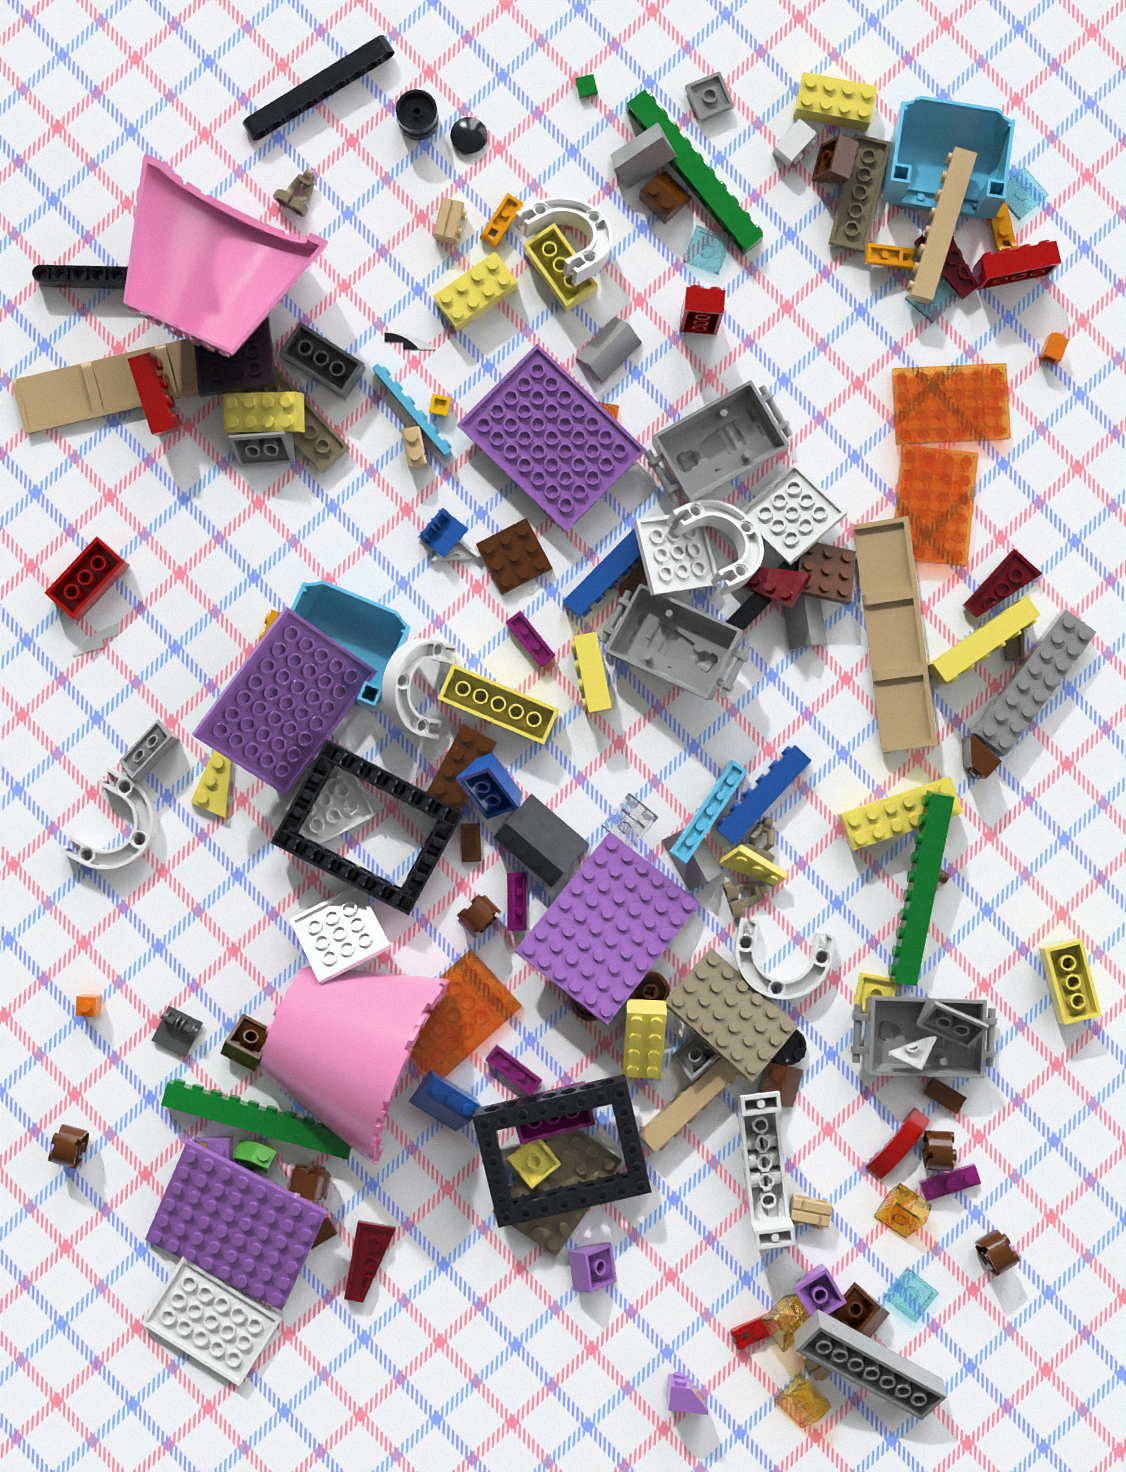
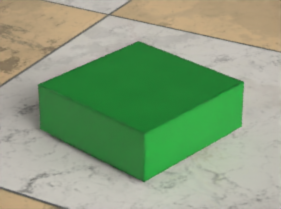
(586, 86)

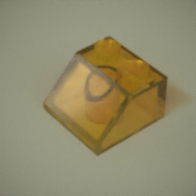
(903, 1211)
(785, 1320)
(803, 1401)

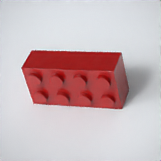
(1016, 264)
(702, 310)
(154, 394)
(87, 578)

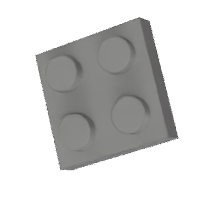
(709, 96)

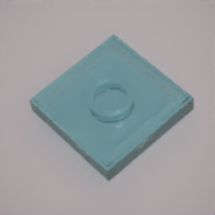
(1023, 193)
(707, 249)
(942, 299)
(911, 1294)

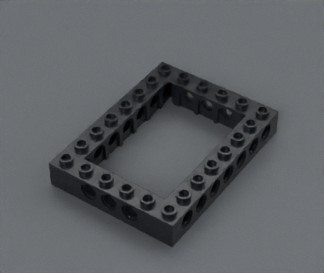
(400, 898)
(553, 1104)

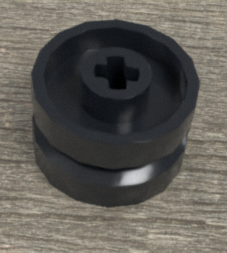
(417, 114)

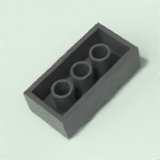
(322, 360)

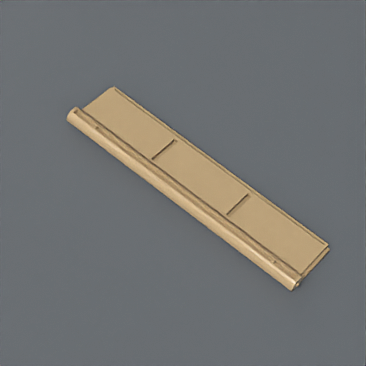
(98, 387)
(895, 634)

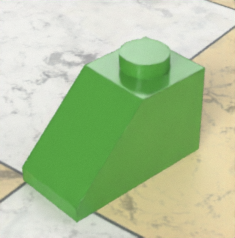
(255, 1155)

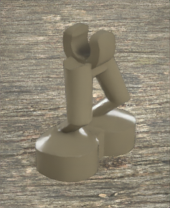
(297, 204)
(766, 828)
(732, 894)

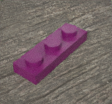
(530, 639)
(516, 901)
(513, 1069)
(950, 1182)

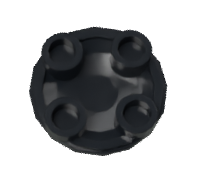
(468, 135)
(792, 1050)

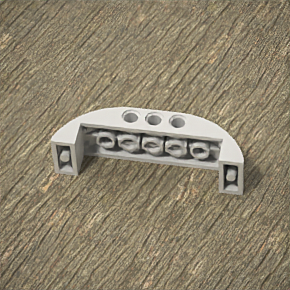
(764, 1170)

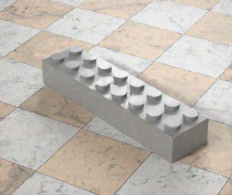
(1033, 682)
(869, 1365)

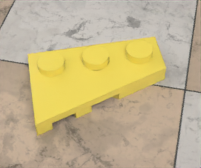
(214, 785)
(753, 865)

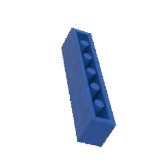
(604, 576)
(764, 793)

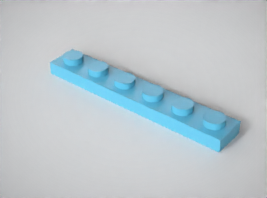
(408, 404)
(708, 812)

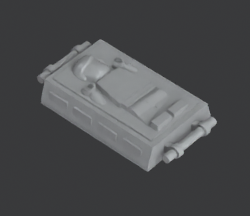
(718, 442)
(675, 642)
(892, 1024)

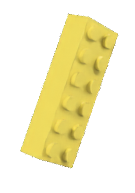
(986, 638)
(498, 704)
(891, 814)

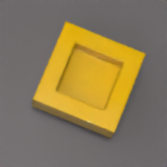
(440, 405)

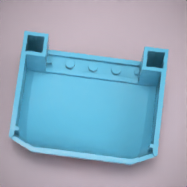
(925, 135)
(359, 626)

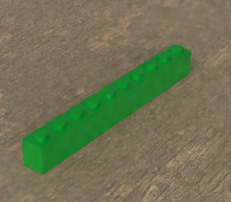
(698, 175)
(921, 887)
(254, 1117)

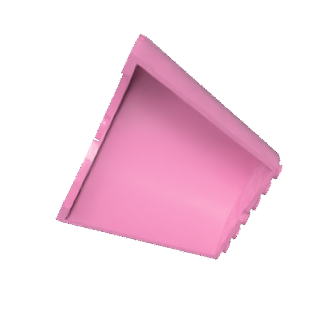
(206, 264)
(346, 1047)

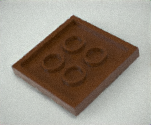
(514, 556)
(830, 572)

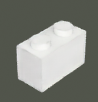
(794, 143)

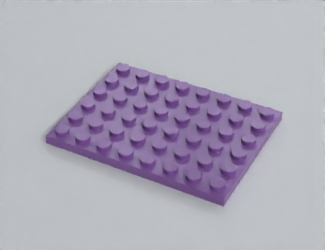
(551, 437)
(284, 701)
(607, 928)
(236, 1224)

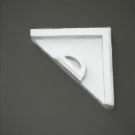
(460, 551)
(915, 1053)

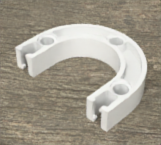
(576, 214)
(733, 523)
(398, 679)
(144, 823)
(792, 986)

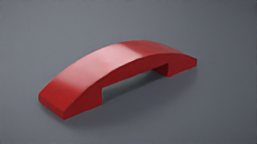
(899, 1144)

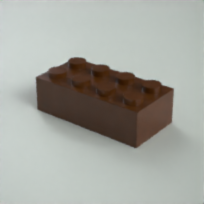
(463, 751)

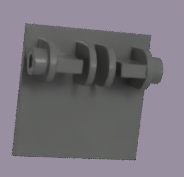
(177, 1031)

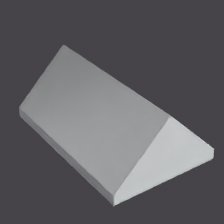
(643, 155)
(609, 349)
(263, 448)
(805, 623)
(148, 750)
(701, 866)
(951, 1023)
(695, 1057)

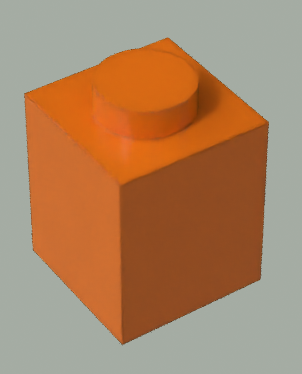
(1053, 348)
(88, 1005)

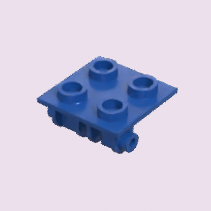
(443, 532)

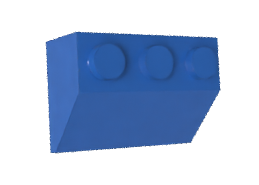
(490, 786)
(444, 1101)

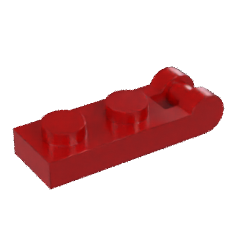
(755, 1329)

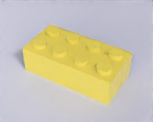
(835, 101)
(547, 254)
(475, 292)
(263, 412)
(592, 673)
(1070, 981)
(644, 1038)

